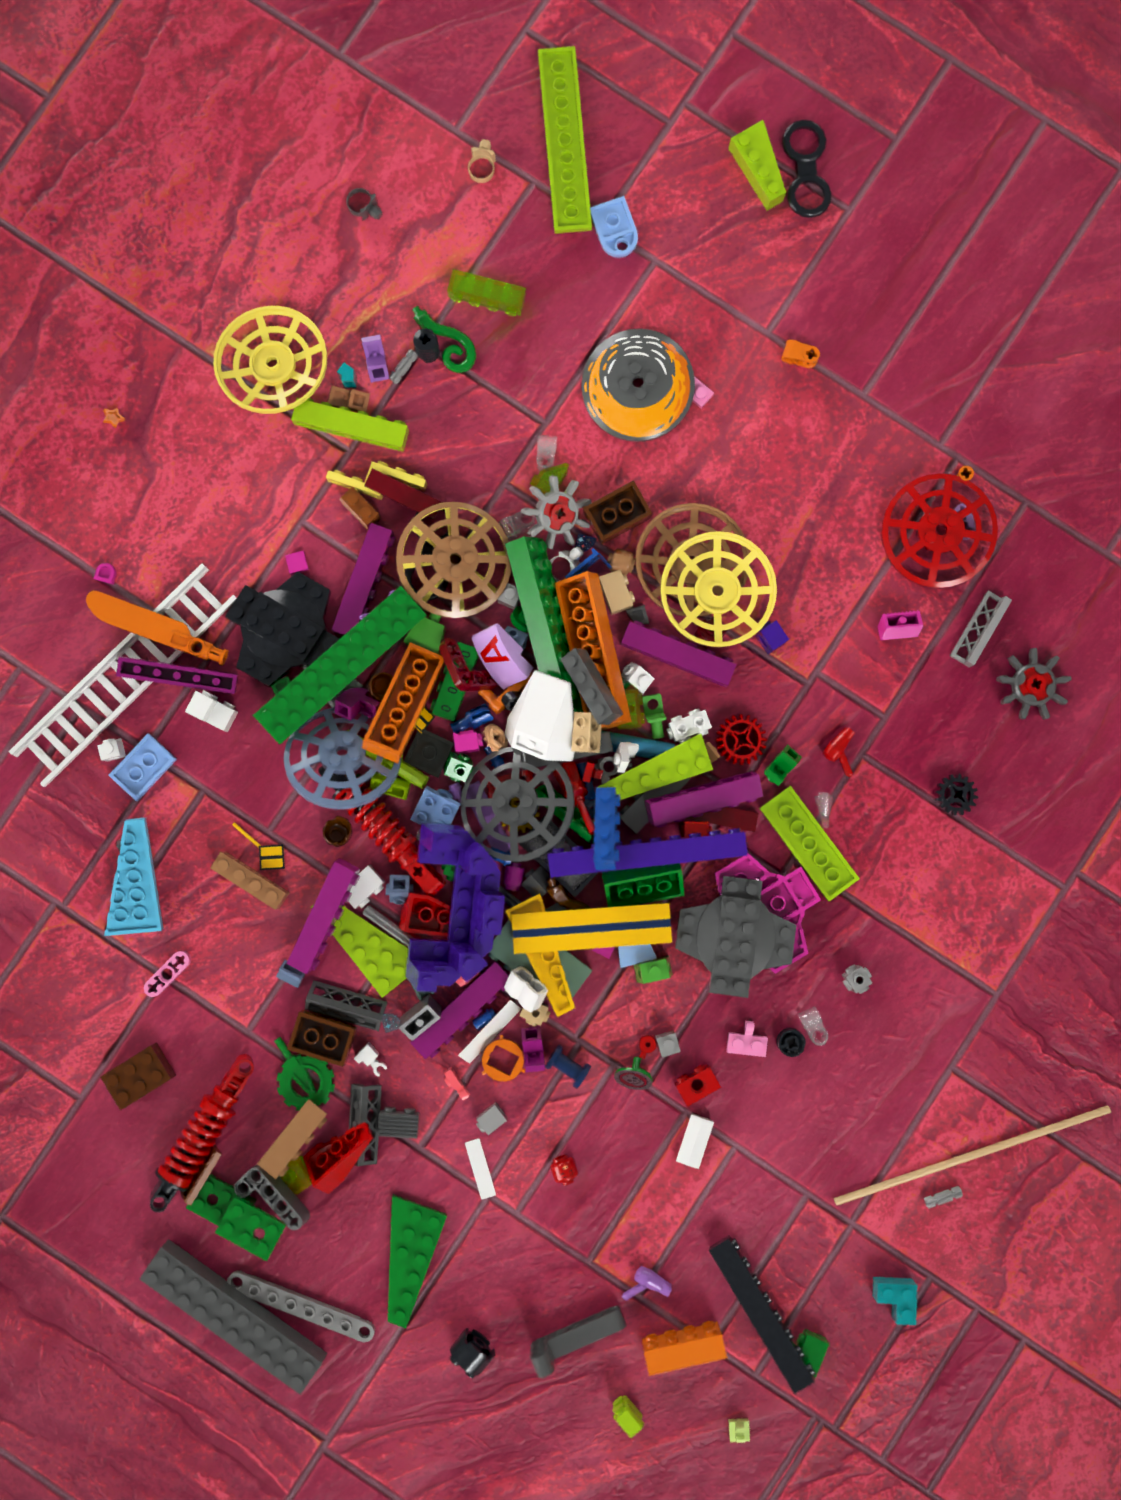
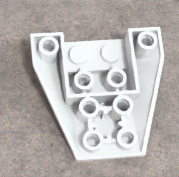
(543, 719)

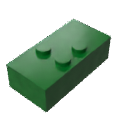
(642, 885)

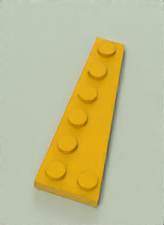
(546, 964)

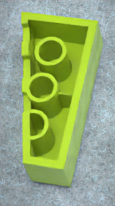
(757, 161)

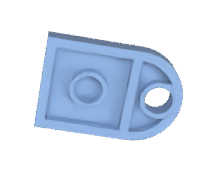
(614, 226)

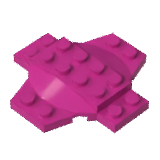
(782, 895)

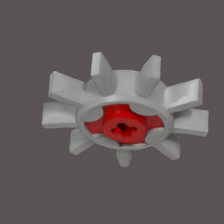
(546, 508)

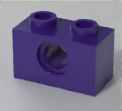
(771, 636)

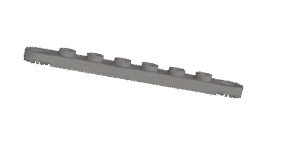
(302, 1306)

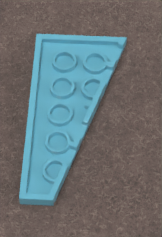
(134, 890)

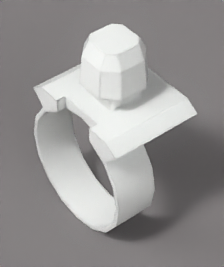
(572, 556)

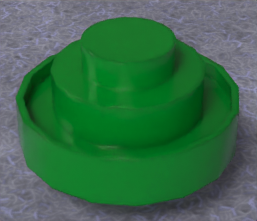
(518, 620)

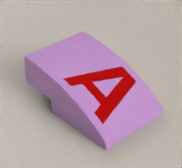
(501, 656)

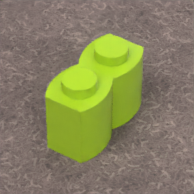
(627, 1415)

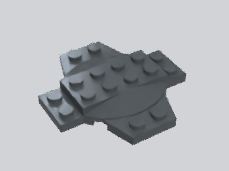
(735, 936)

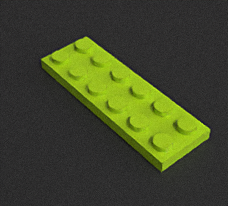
(809, 843)

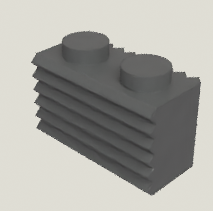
(398, 1123)

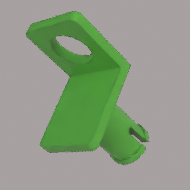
(655, 716)

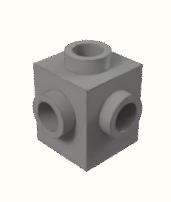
(850, 979)

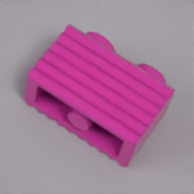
(900, 625)

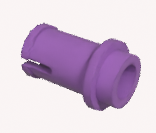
(456, 791)

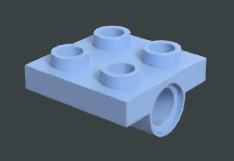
(435, 807)

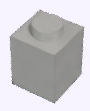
(509, 597)
(667, 1043)
(491, 1119)

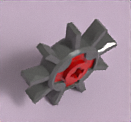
(1036, 695)

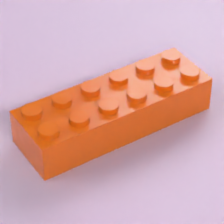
(403, 703)

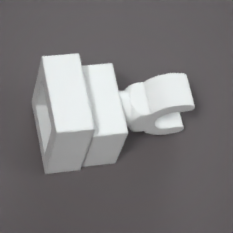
(368, 1055)

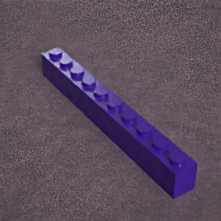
(652, 853)

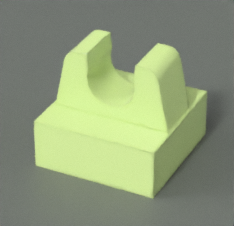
(739, 1430)

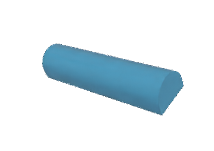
(647, 747)

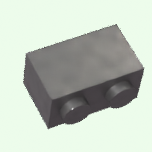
(420, 1017)

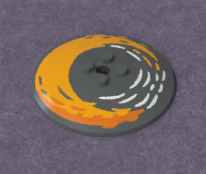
(642, 411)

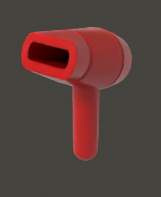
(836, 748)

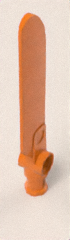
(151, 626)

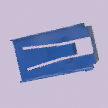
(588, 562)

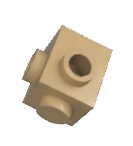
(536, 1017)

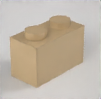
(616, 592)

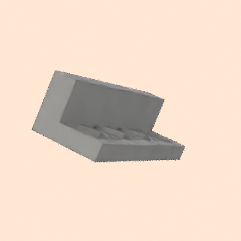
(987, 631)

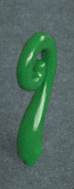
(424, 320)

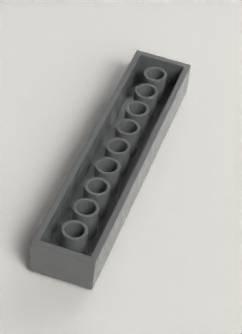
(233, 1316)

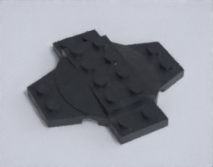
(281, 627)

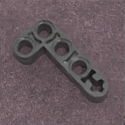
(293, 1219)

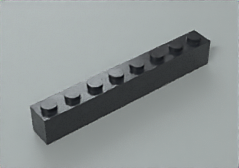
(762, 1314)

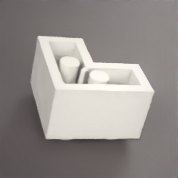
(208, 709)

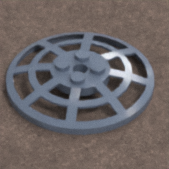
(336, 763)

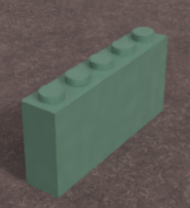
(574, 969)

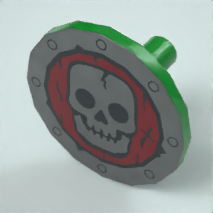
(634, 1077)

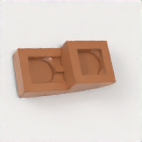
(351, 399)

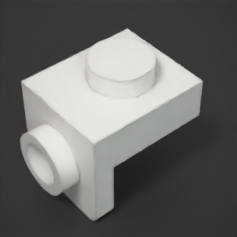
(637, 677)
(624, 752)

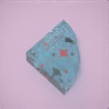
(390, 1022)

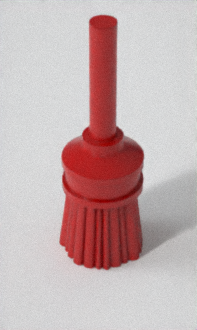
(580, 792)

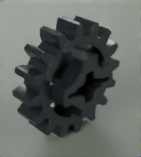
(951, 789)

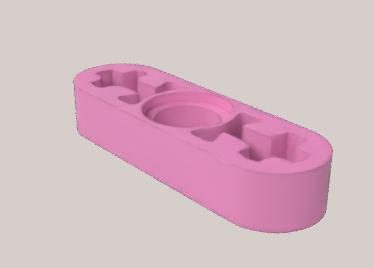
(153, 980)

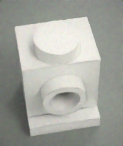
(111, 749)

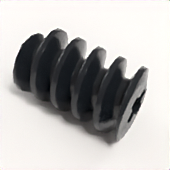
(426, 345)

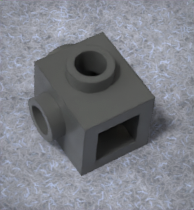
(536, 881)

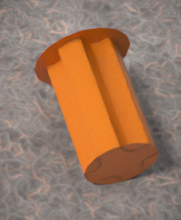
(966, 473)

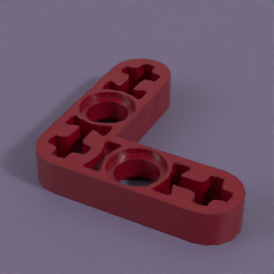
(451, 652)

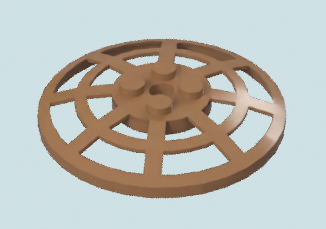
(693, 551)
(441, 560)

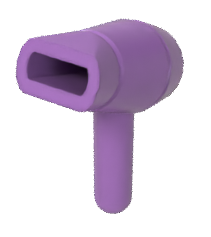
(648, 1279)

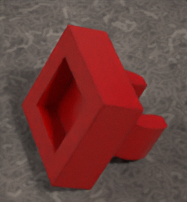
(591, 771)

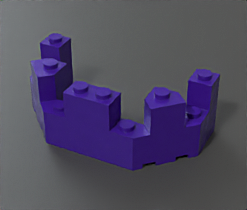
(474, 911)

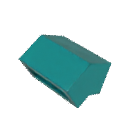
(347, 376)

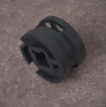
(790, 1042)

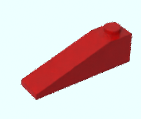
(425, 915)
(332, 1161)

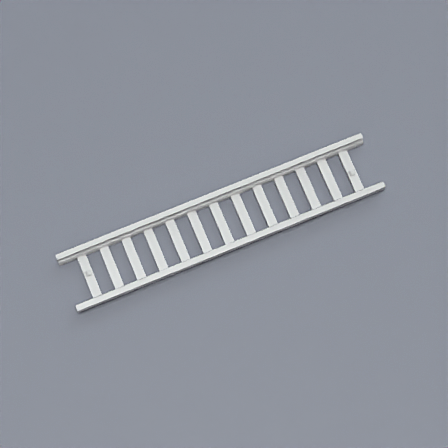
(97, 674)

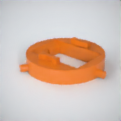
(495, 1073)

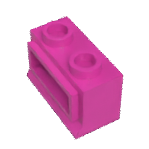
(468, 742)

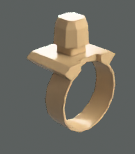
(482, 152)

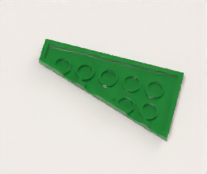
(412, 1245)

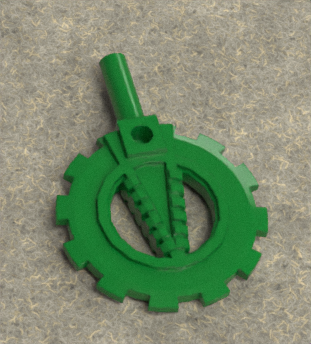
(297, 1069)

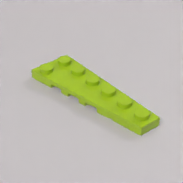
(669, 767)

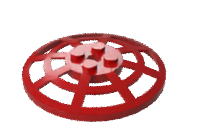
(927, 532)

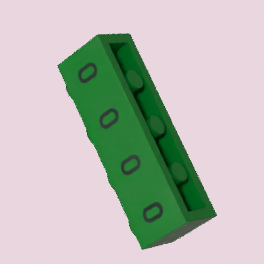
(449, 695)

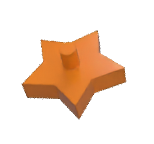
(113, 417)

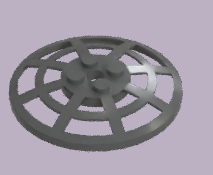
(524, 812)

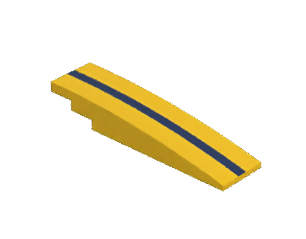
(591, 928)

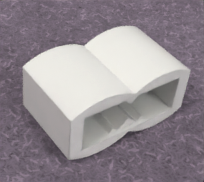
(525, 989)

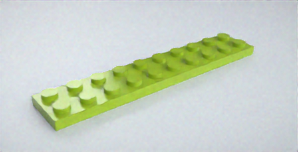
(564, 140)

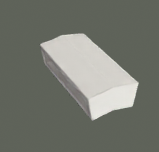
(695, 1141)

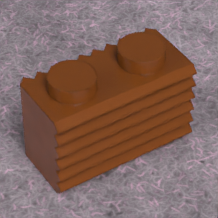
(360, 508)

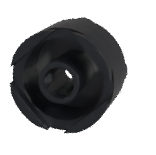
(471, 1352)

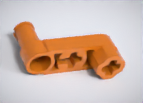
(495, 701)

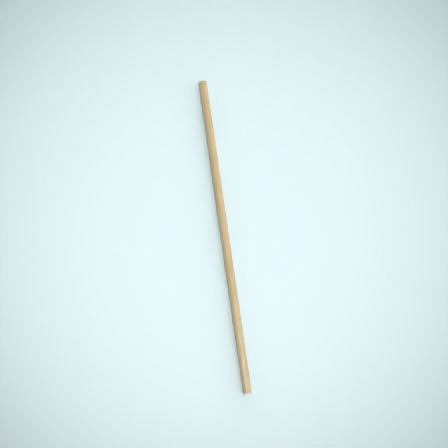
(972, 1155)

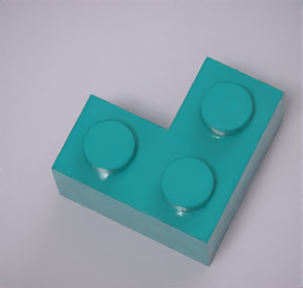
(899, 1293)

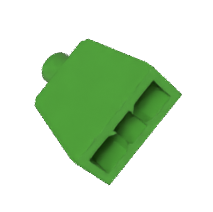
(427, 633)
(653, 970)

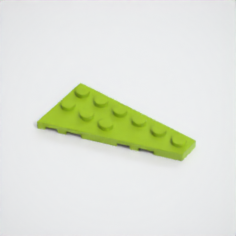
(372, 950)

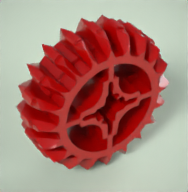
(733, 734)

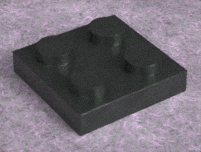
(429, 752)

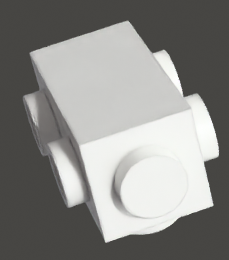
(682, 728)

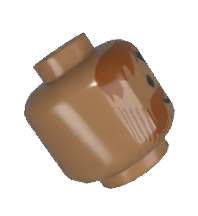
(621, 560)

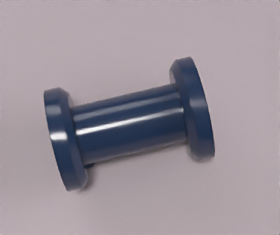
(567, 1066)

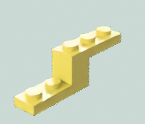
(416, 481)

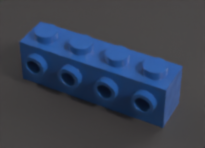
(606, 828)

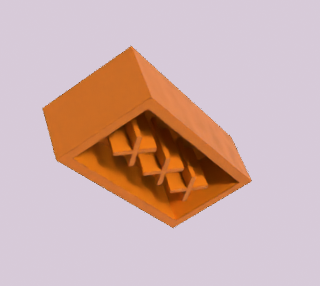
(683, 1348)

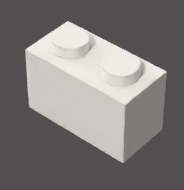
(368, 883)

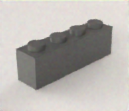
(591, 686)
(636, 815)

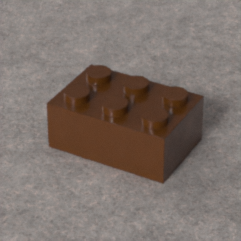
(617, 512)
(322, 1037)
(138, 1076)

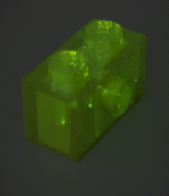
(634, 701)

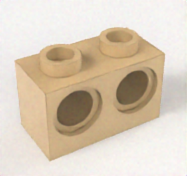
(586, 733)

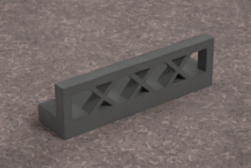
(346, 1012)
(359, 1108)

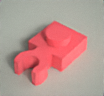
(453, 1079)

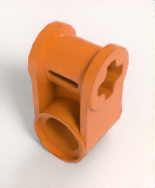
(797, 354)

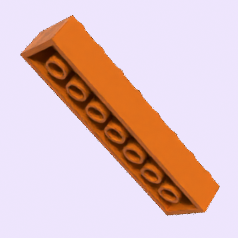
(589, 629)

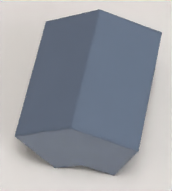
(290, 974)

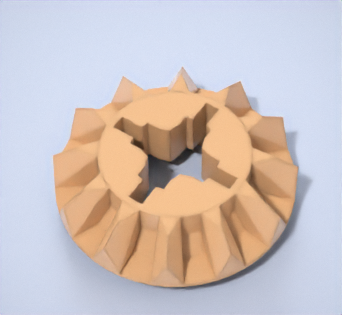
(492, 731)

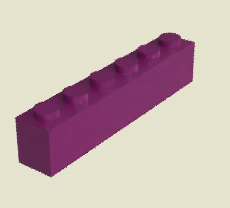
(364, 578)
(678, 654)
(176, 675)
(703, 798)
(323, 916)
(464, 1006)

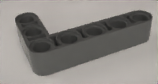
(575, 1336)

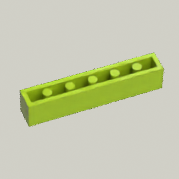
(351, 425)

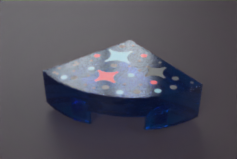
(585, 542)

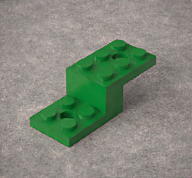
(237, 1218)

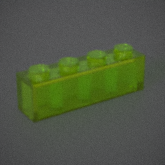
(486, 292)

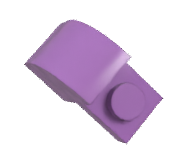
(375, 358)

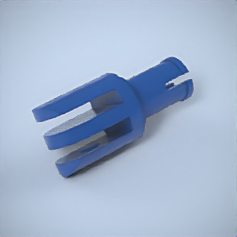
(473, 719)

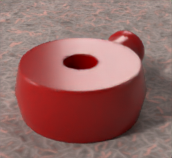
(647, 1049)

